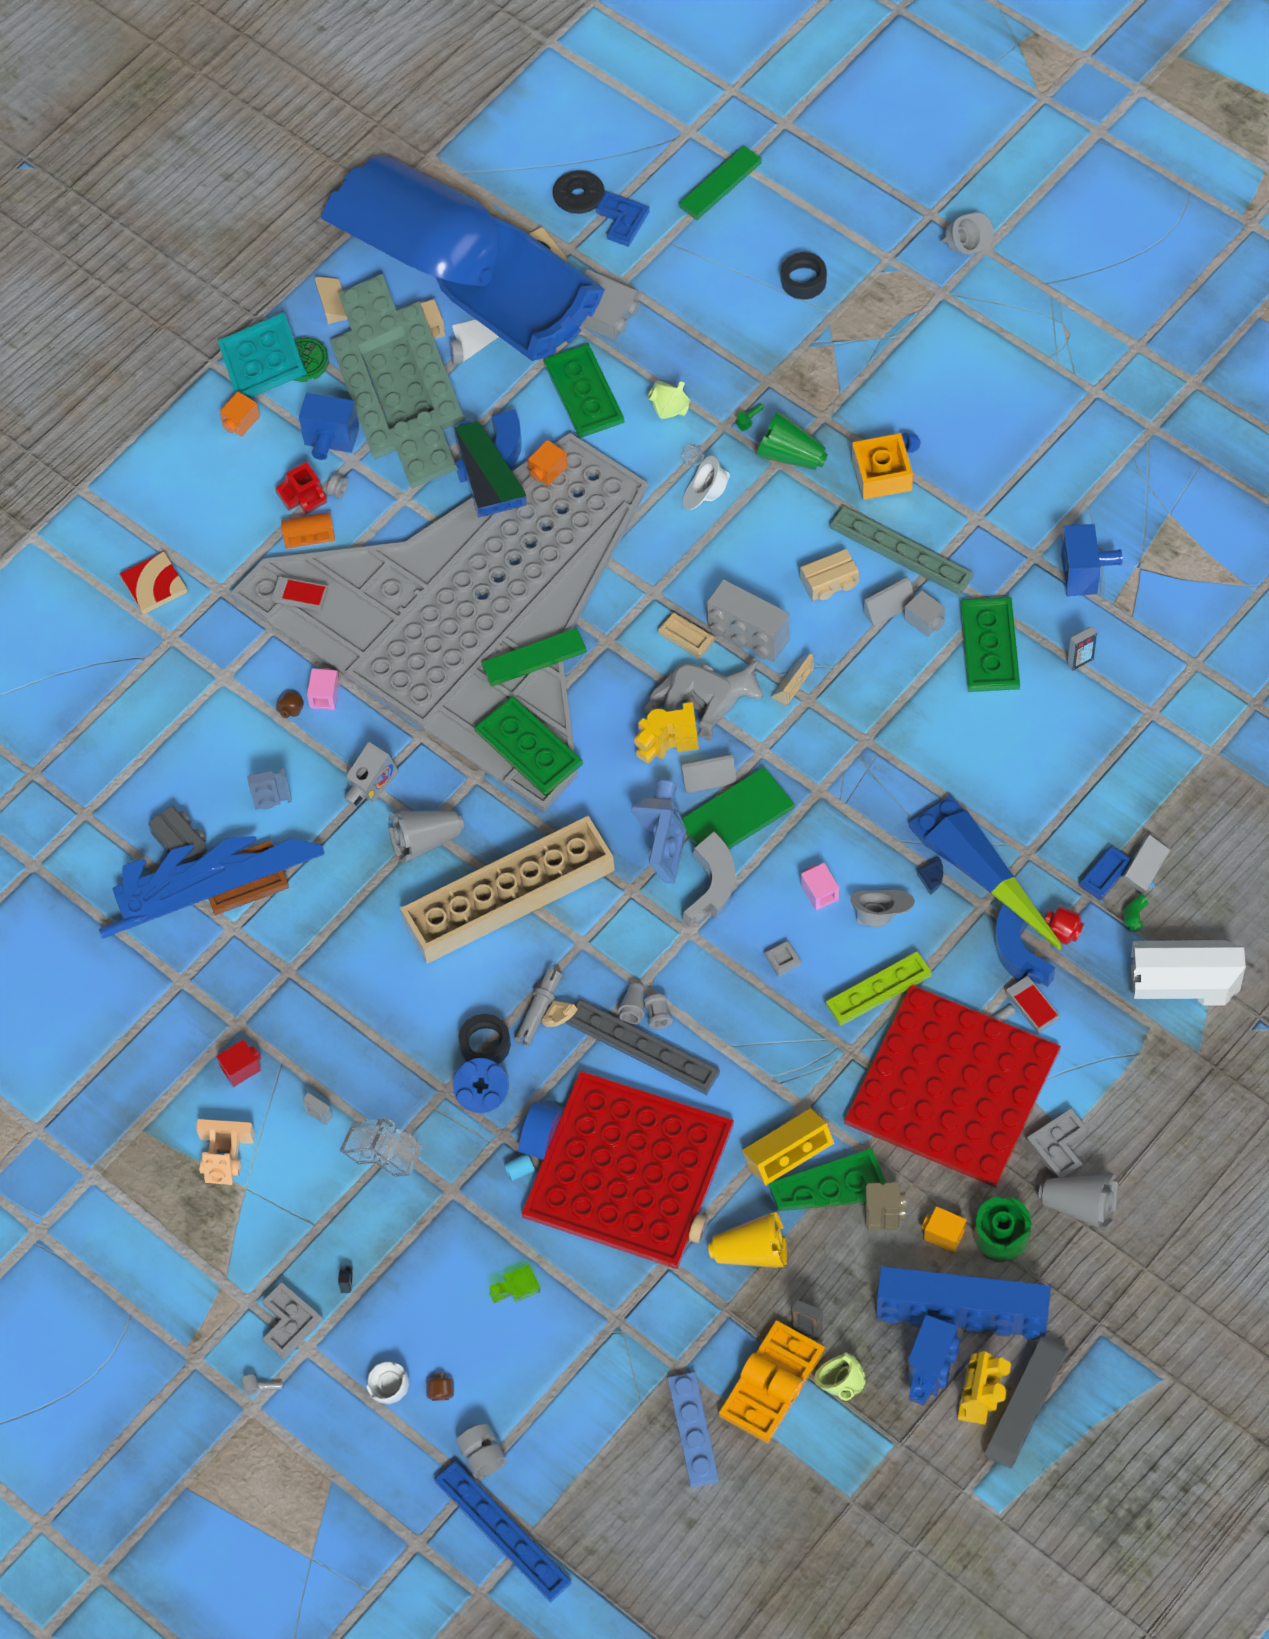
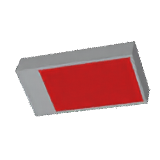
(300, 593)
(1032, 1004)

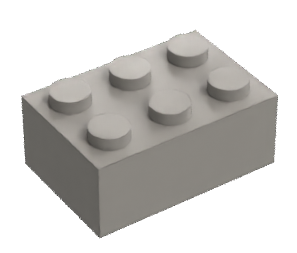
(748, 621)

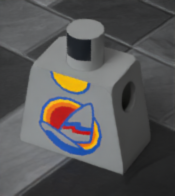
(370, 775)

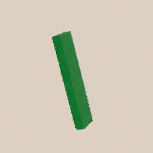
(720, 182)
(533, 657)

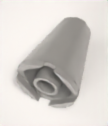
(422, 831)
(1082, 1197)

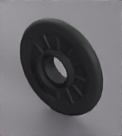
(574, 180)

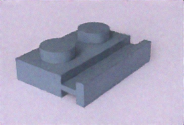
(269, 789)

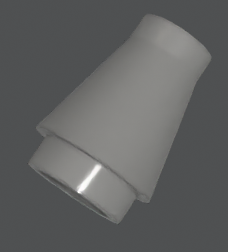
(632, 1006)

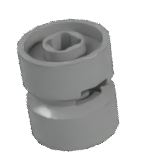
(482, 1453)

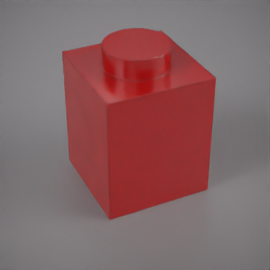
(239, 1062)

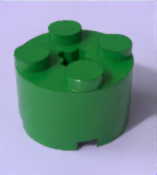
(1002, 1214)

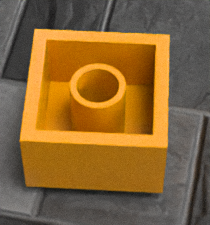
(882, 466)

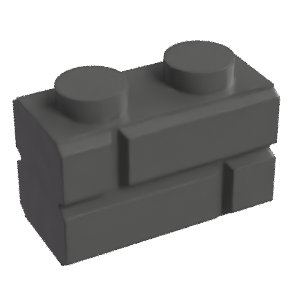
(173, 831)

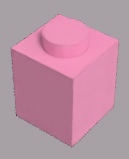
(323, 689)
(819, 886)

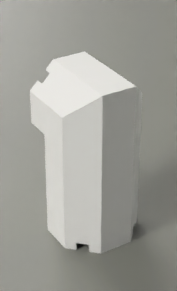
(1187, 970)

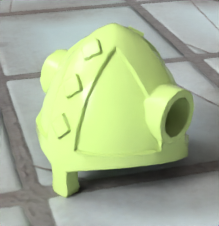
(668, 400)
(841, 1380)

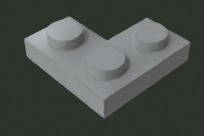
(1053, 1141)
(295, 1322)

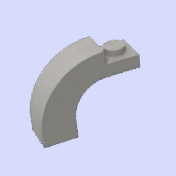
(719, 865)

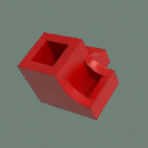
(301, 489)

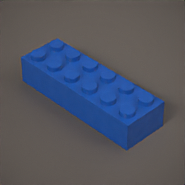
(964, 1302)

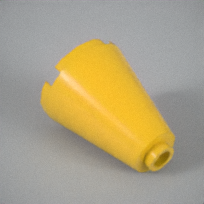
(752, 1243)

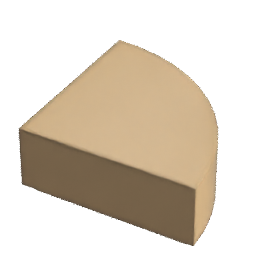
(558, 1013)

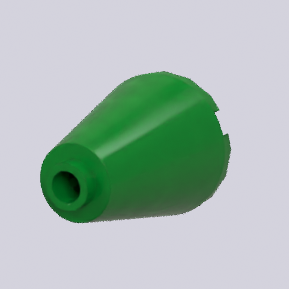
(791, 444)

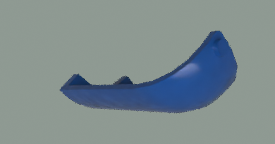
(416, 221)
(532, 296)

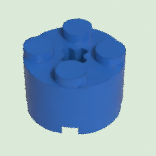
(493, 1075)

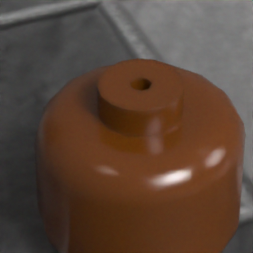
(289, 705)
(439, 1387)

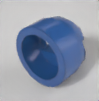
(911, 442)

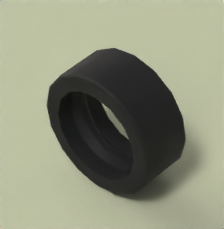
(800, 290)
(482, 1022)

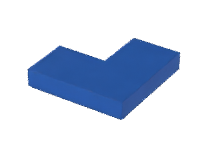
(627, 216)

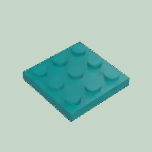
(262, 356)

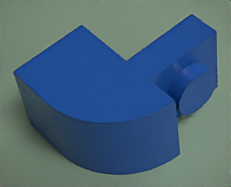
(539, 1128)

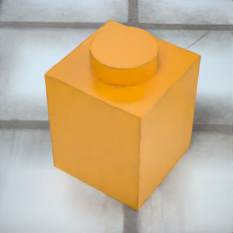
(944, 1229)

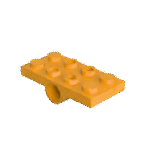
(771, 1381)

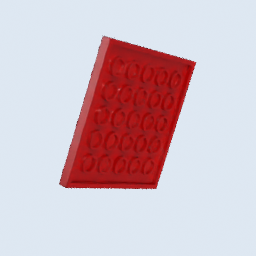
(953, 1085)
(628, 1169)

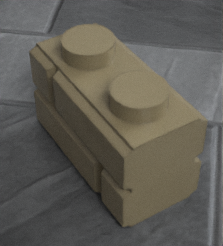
(884, 1206)

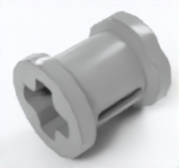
(658, 1011)

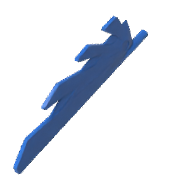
(189, 883)

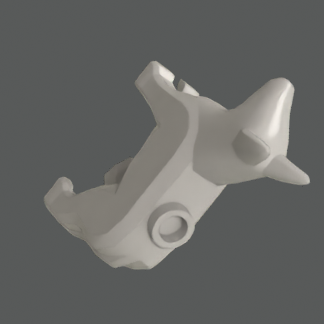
(708, 689)

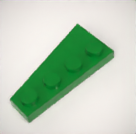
(829, 1184)

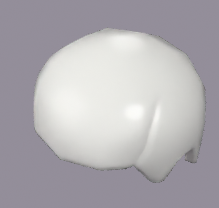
(388, 1382)

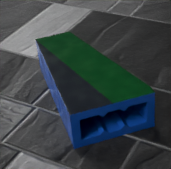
(488, 475)

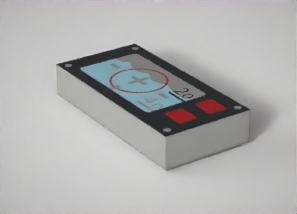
(1082, 648)

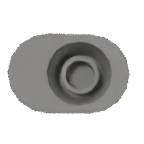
(969, 233)
(880, 907)

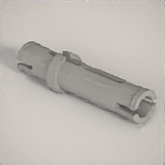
(543, 997)

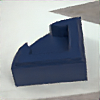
(931, 875)

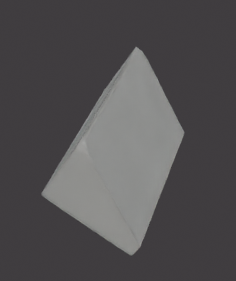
(888, 602)
(708, 773)

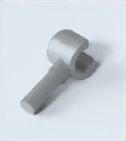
(252, 1387)

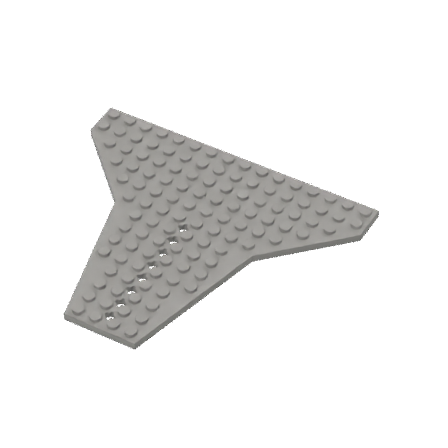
(410, 613)

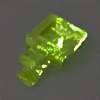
(518, 1284)

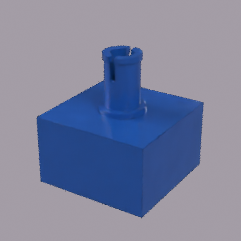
(328, 424)
(1083, 560)

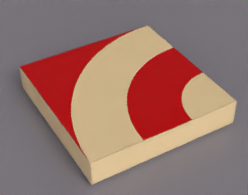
(153, 583)

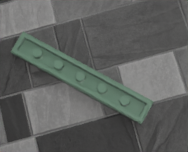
(901, 550)

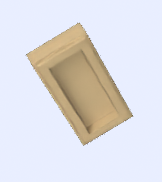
(686, 635)

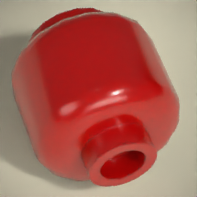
(1065, 924)

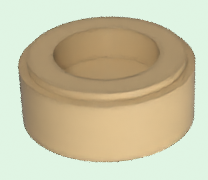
(698, 1228)

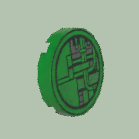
(313, 356)

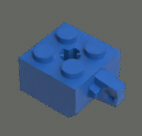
(932, 1358)

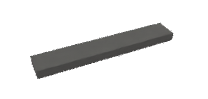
(643, 1047)

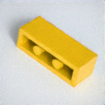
(788, 1146)

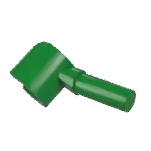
(744, 419)

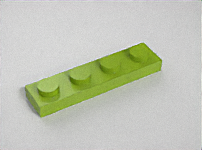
(878, 989)

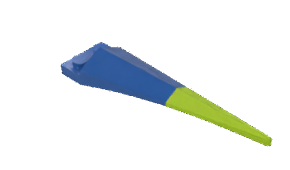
(959, 840)

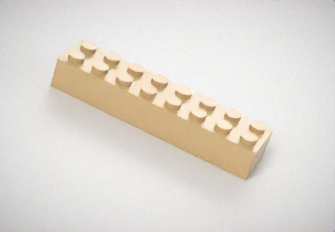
(507, 889)

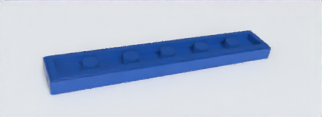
(503, 1531)

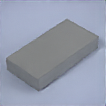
(1145, 863)

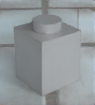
(925, 613)

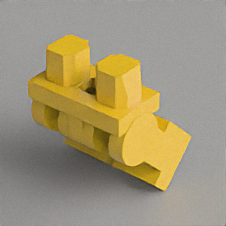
(666, 731)
(982, 1387)

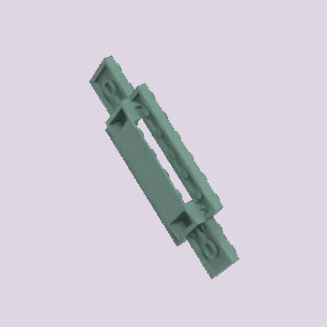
(406, 377)

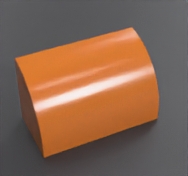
(308, 530)

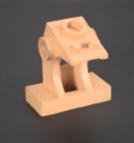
(223, 1137)

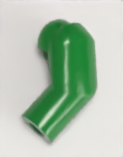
(1132, 913)

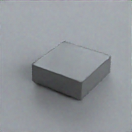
(782, 958)
(317, 1108)

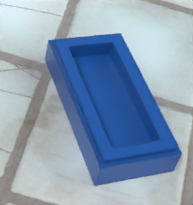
(1105, 873)

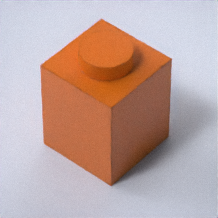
(239, 414)
(547, 463)

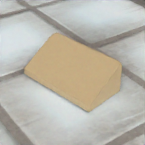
(328, 293)
(794, 679)

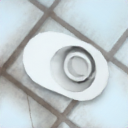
(707, 484)

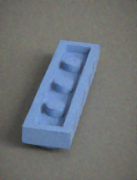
(693, 1430)

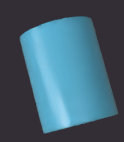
(519, 1167)

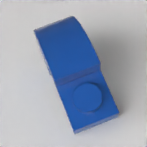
(508, 440)
(1014, 955)

